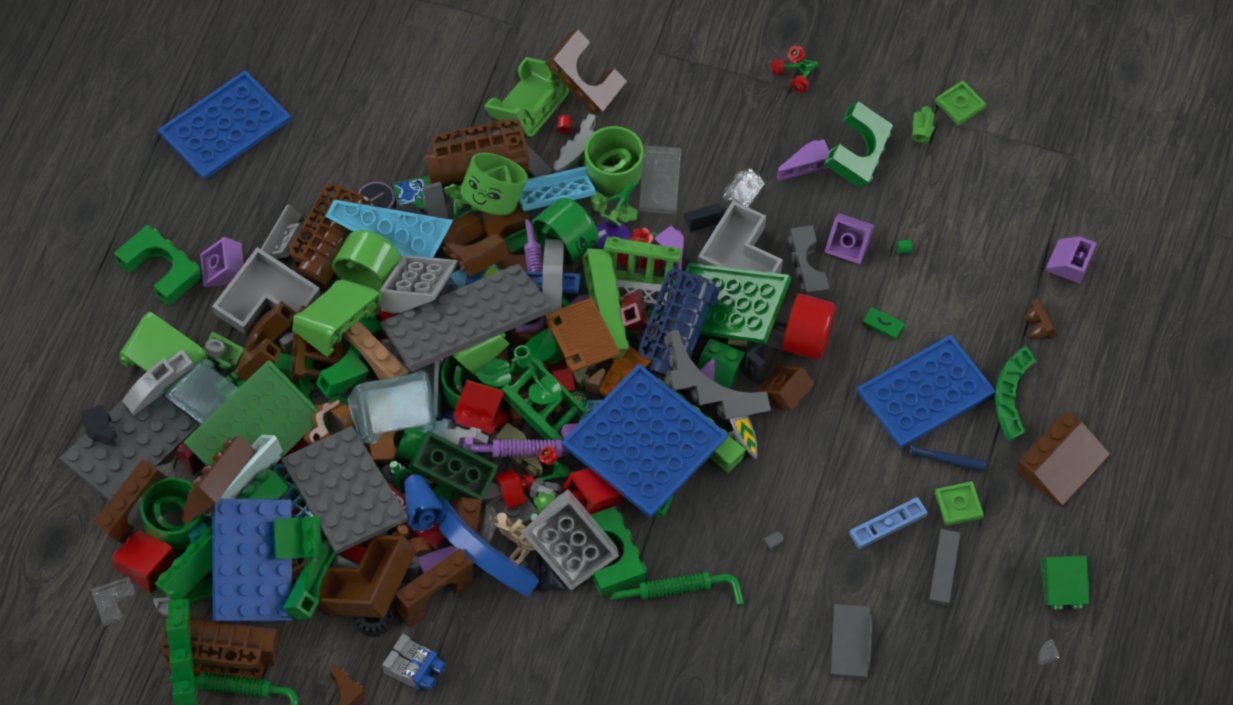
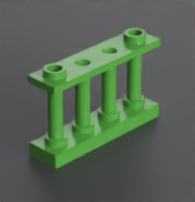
(634, 248)

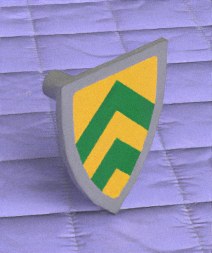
(744, 433)

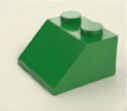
(727, 362)

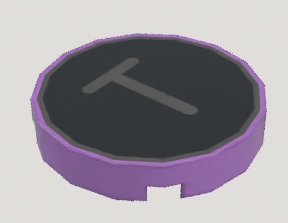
(379, 194)

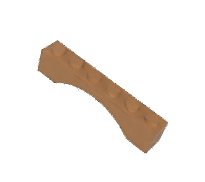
(378, 357)

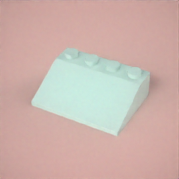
(267, 453)

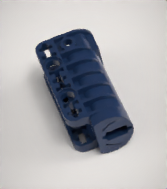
(683, 312)

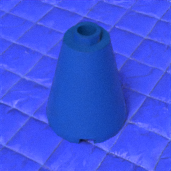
(422, 504)

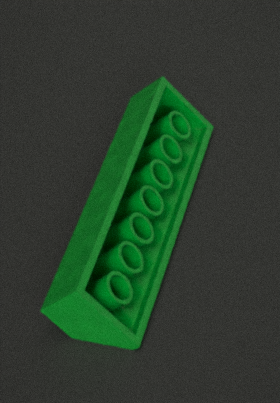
(198, 557)

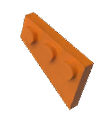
(621, 368)

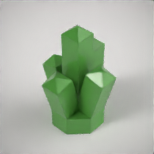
(923, 125)

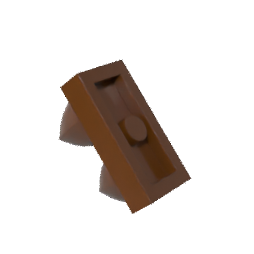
(1044, 327)

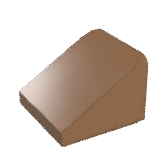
(594, 382)

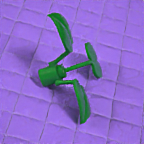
(541, 346)

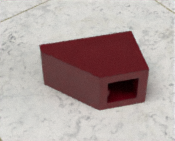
(634, 311)

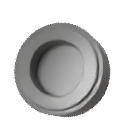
(214, 348)

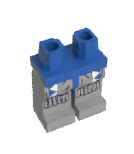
(413, 664)

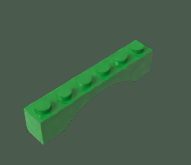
(306, 590)

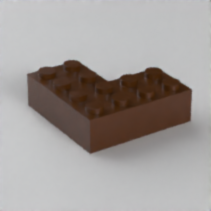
(371, 586)

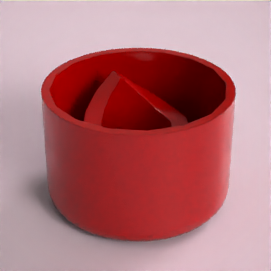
(809, 327)

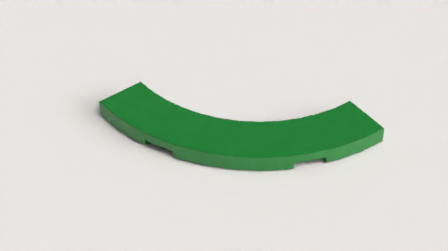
(1006, 392)

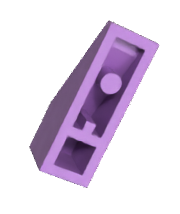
(806, 160)

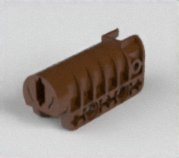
(450, 161)
(323, 237)
(229, 646)

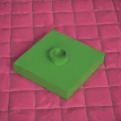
(960, 103)
(959, 503)

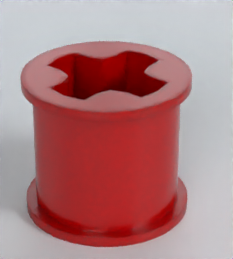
(564, 124)

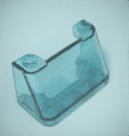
(201, 390)
(392, 406)

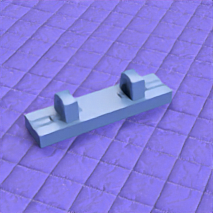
(888, 523)

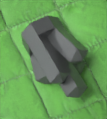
(542, 486)

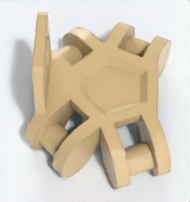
(514, 533)

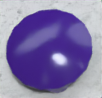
(607, 229)

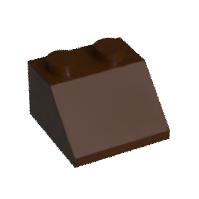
(786, 386)
(470, 512)

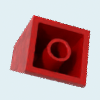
(592, 491)
(143, 559)

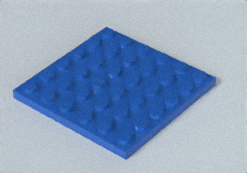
(644, 440)

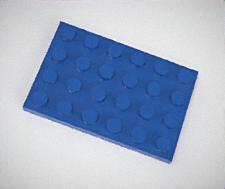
(224, 125)
(925, 391)
(246, 574)

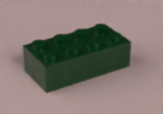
(452, 467)

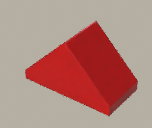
(510, 488)

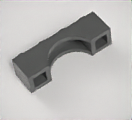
(803, 244)

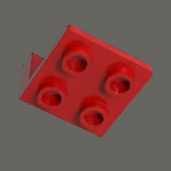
(477, 406)

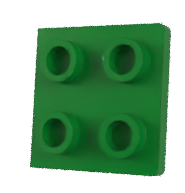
(298, 537)

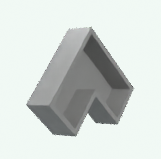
(734, 242)
(259, 284)

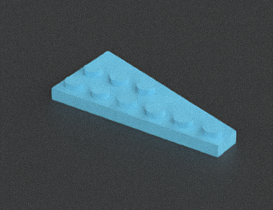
(407, 231)

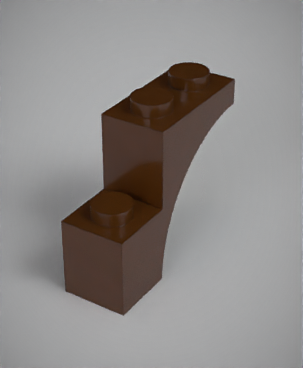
(351, 692)

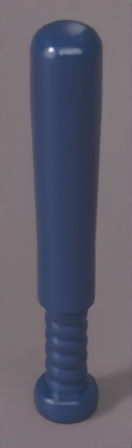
(958, 460)

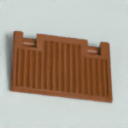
(582, 334)

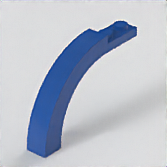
(485, 555)

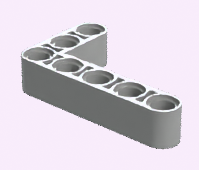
(553, 272)

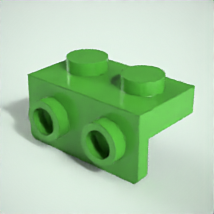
(231, 354)

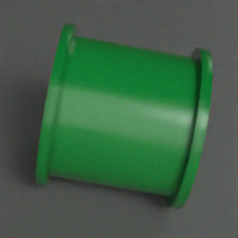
(904, 246)

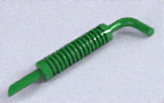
(681, 585)
(240, 685)

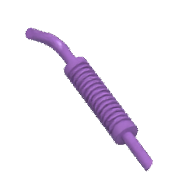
(534, 263)
(514, 447)

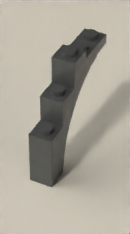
(686, 374)

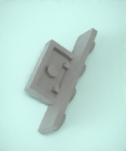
(283, 233)

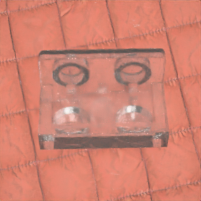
(744, 188)

